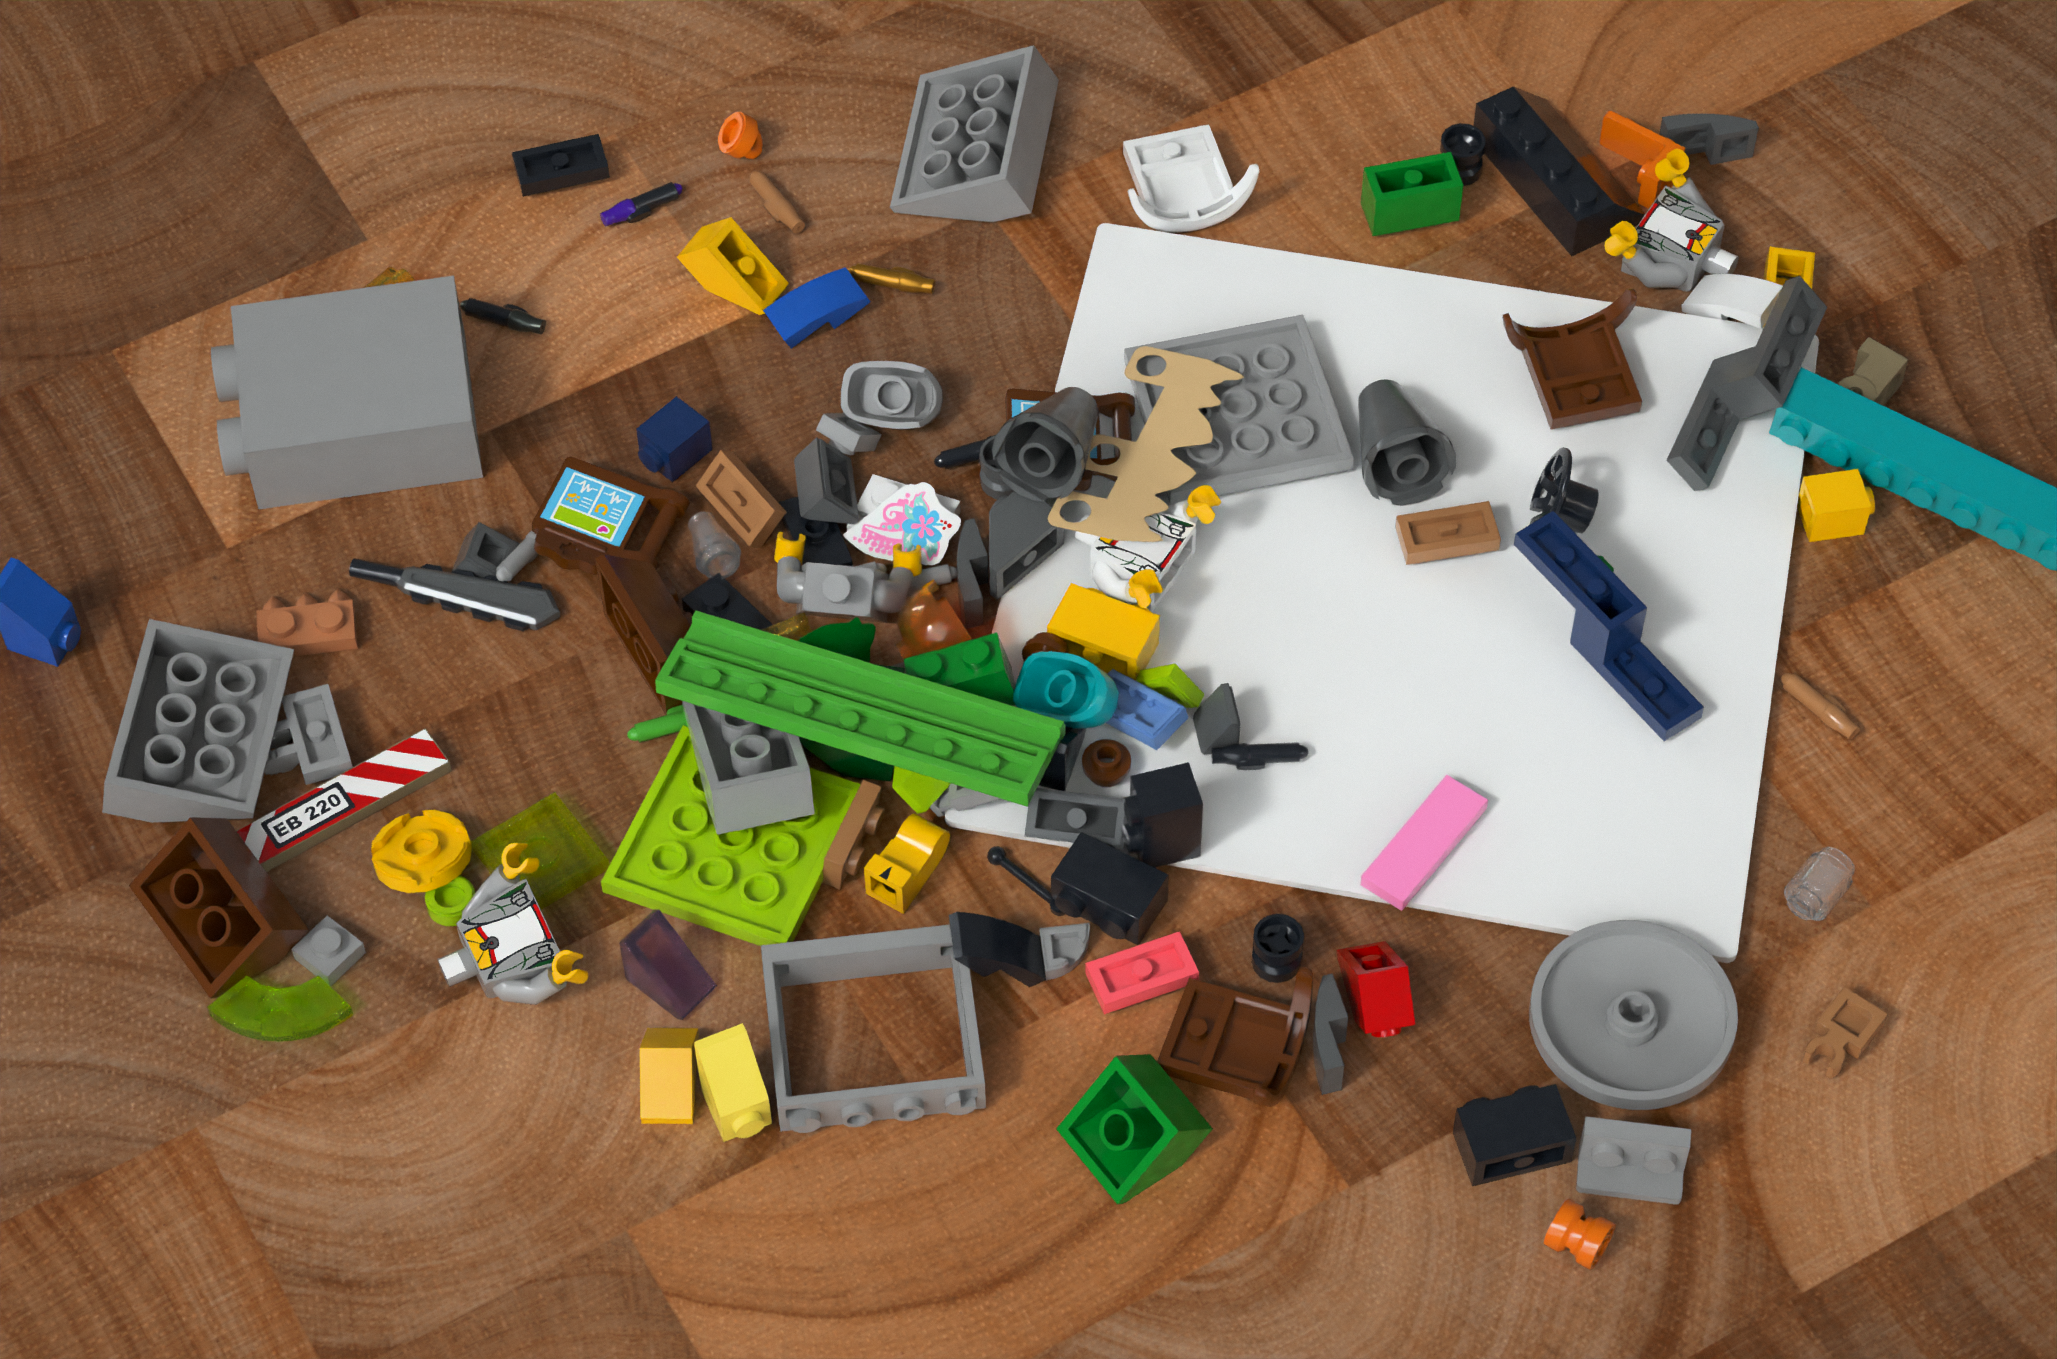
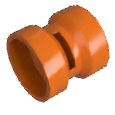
(1583, 1236)

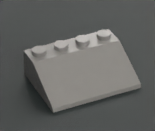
(977, 139)
(196, 726)

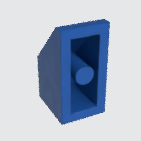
(35, 615)

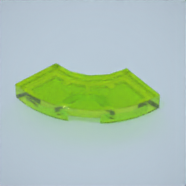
(280, 1013)

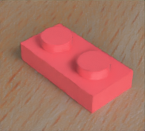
(1141, 972)

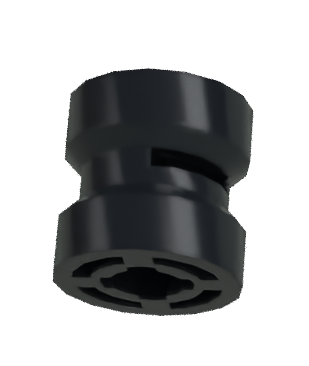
(1467, 149)
(1277, 948)

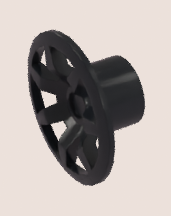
(1567, 498)

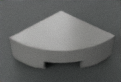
(1063, 948)

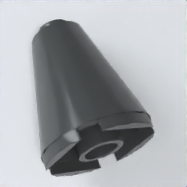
(1047, 445)
(1401, 446)

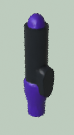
(641, 205)

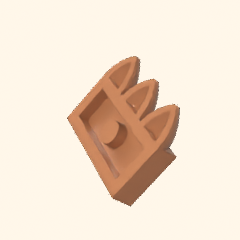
(309, 625)

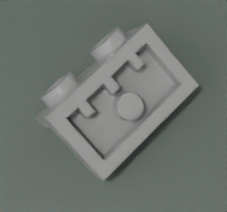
(1632, 1160)

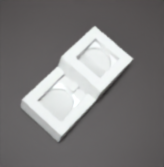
(1733, 297)

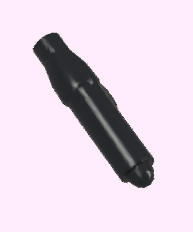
(960, 455)
(1255, 756)

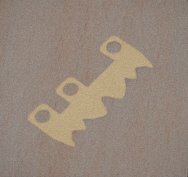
(1148, 463)

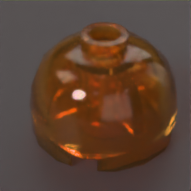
(928, 623)

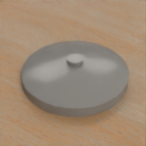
(1633, 1014)

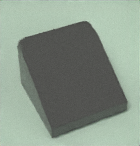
(483, 551)
(1217, 720)

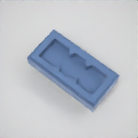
(1145, 712)

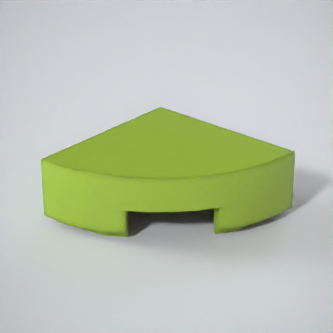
(1172, 683)

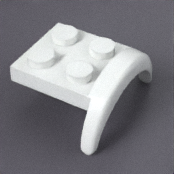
(1183, 181)

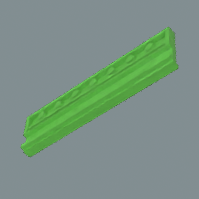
(861, 708)

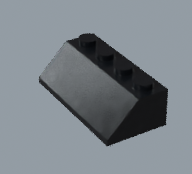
(1553, 169)

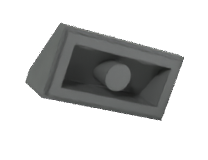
(825, 484)
(1066, 814)

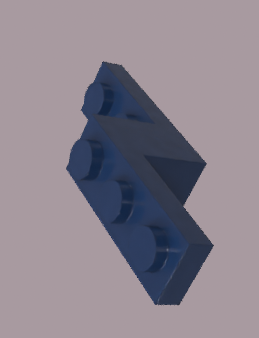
(1608, 625)

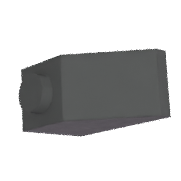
(1019, 540)

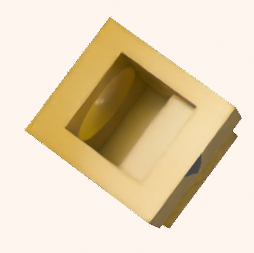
(906, 862)

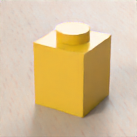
(1835, 505)

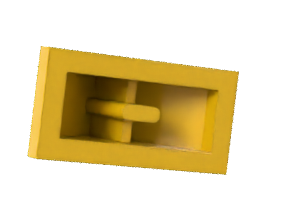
(668, 1075)

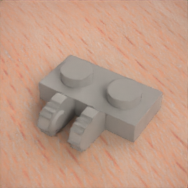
(315, 734)

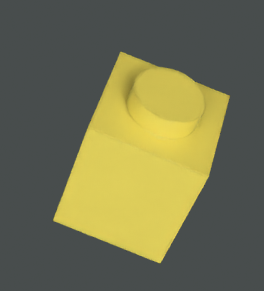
(732, 1083)

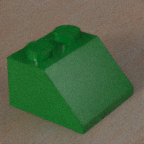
(1133, 1126)

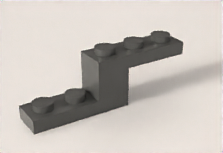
(1747, 383)

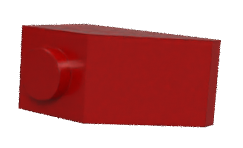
(1377, 988)

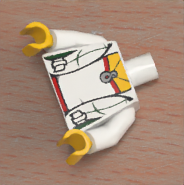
(1146, 570)

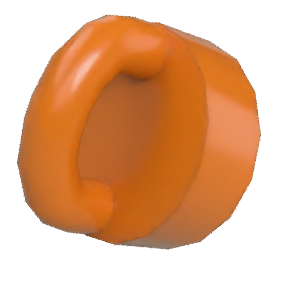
(740, 136)

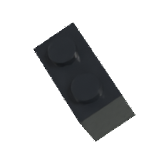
(1164, 816)
(1109, 889)
(1514, 1134)

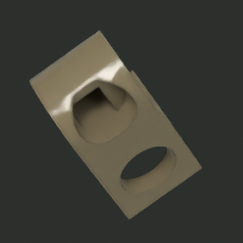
(1876, 372)

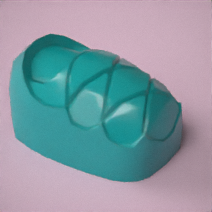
(1066, 689)

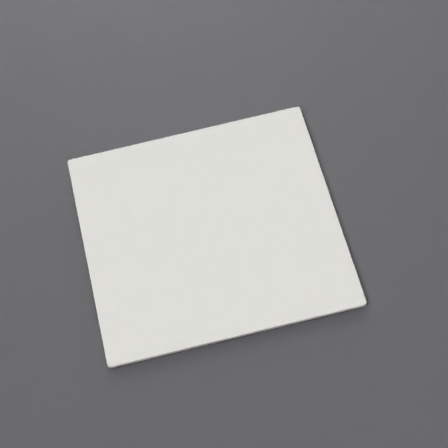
(1460, 657)

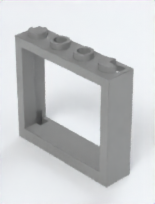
(859, 958)

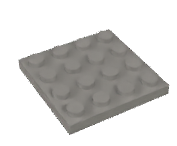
(1269, 424)

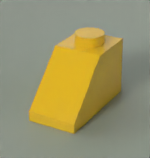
(732, 266)

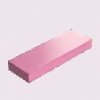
(1424, 842)

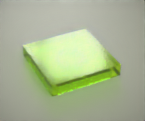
(554, 837)

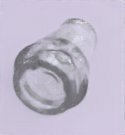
(713, 546)

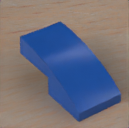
(811, 305)

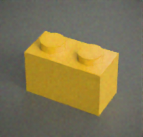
(1106, 630)

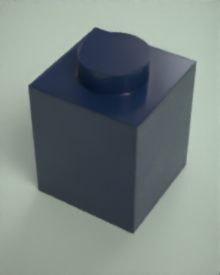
(674, 439)

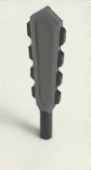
(518, 605)

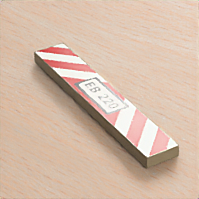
(345, 800)

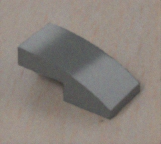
(1718, 135)
(971, 572)
(1328, 1031)

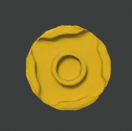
(421, 851)

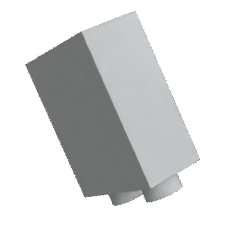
(348, 393)

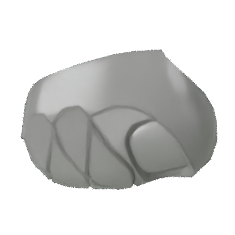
(891, 394)

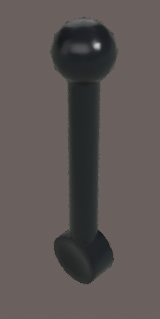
(997, 856)

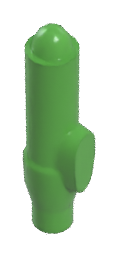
(659, 726)

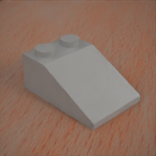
(748, 770)

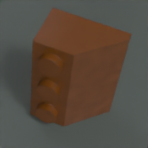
(642, 615)
(217, 905)

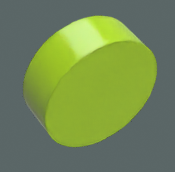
(449, 901)

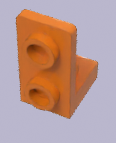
(1641, 147)

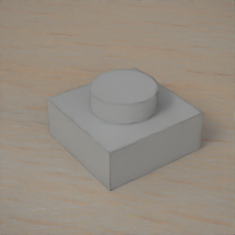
(846, 434)
(328, 950)

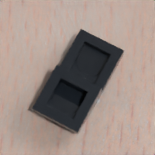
(996, 945)

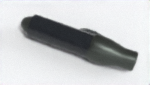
(508, 315)

